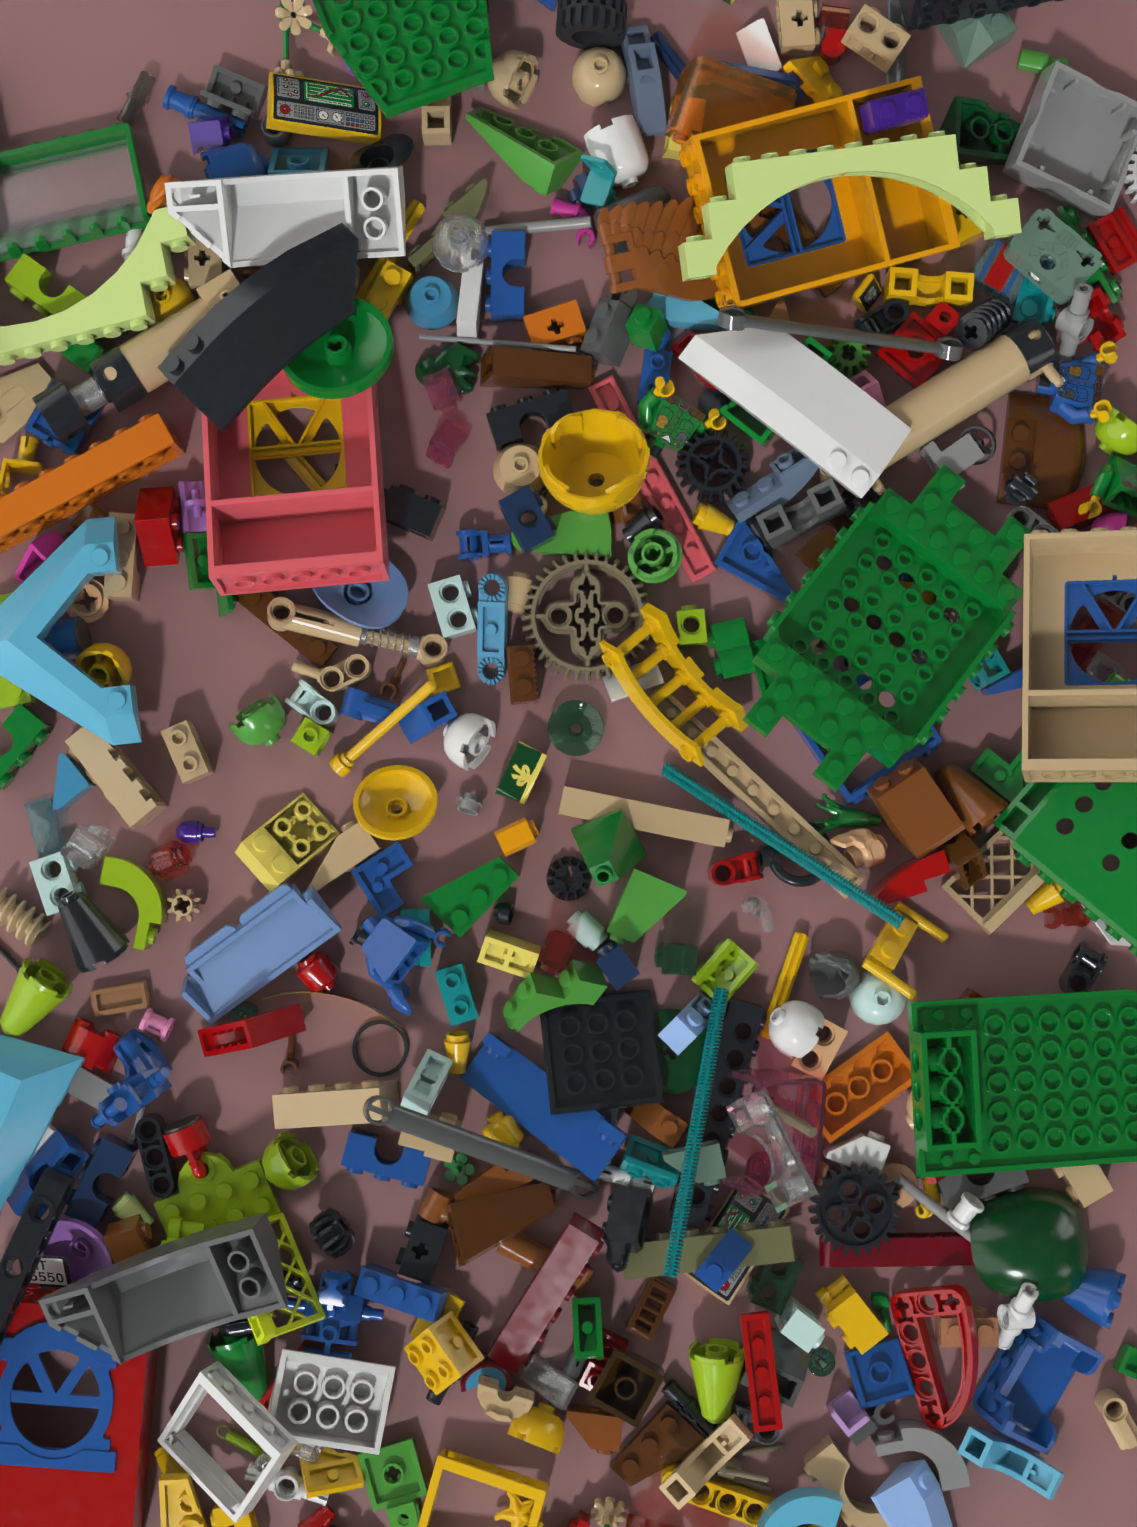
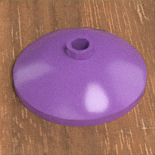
(81, 1245)

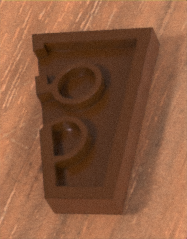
(656, 1445)

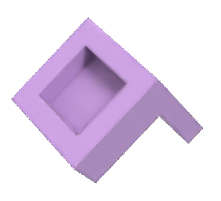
(847, 1412)

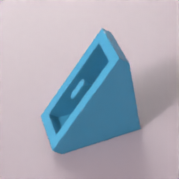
(70, 783)

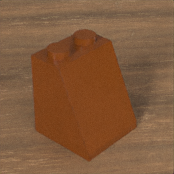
(915, 808)

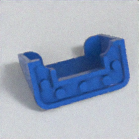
(1030, 1380)

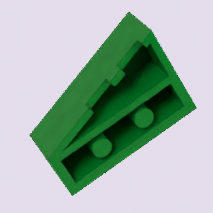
(471, 895)

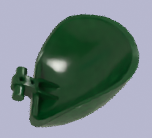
(1033, 1239)

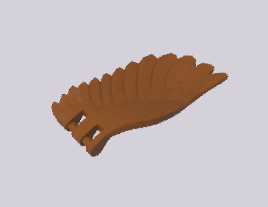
(653, 247)

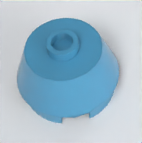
(432, 302)

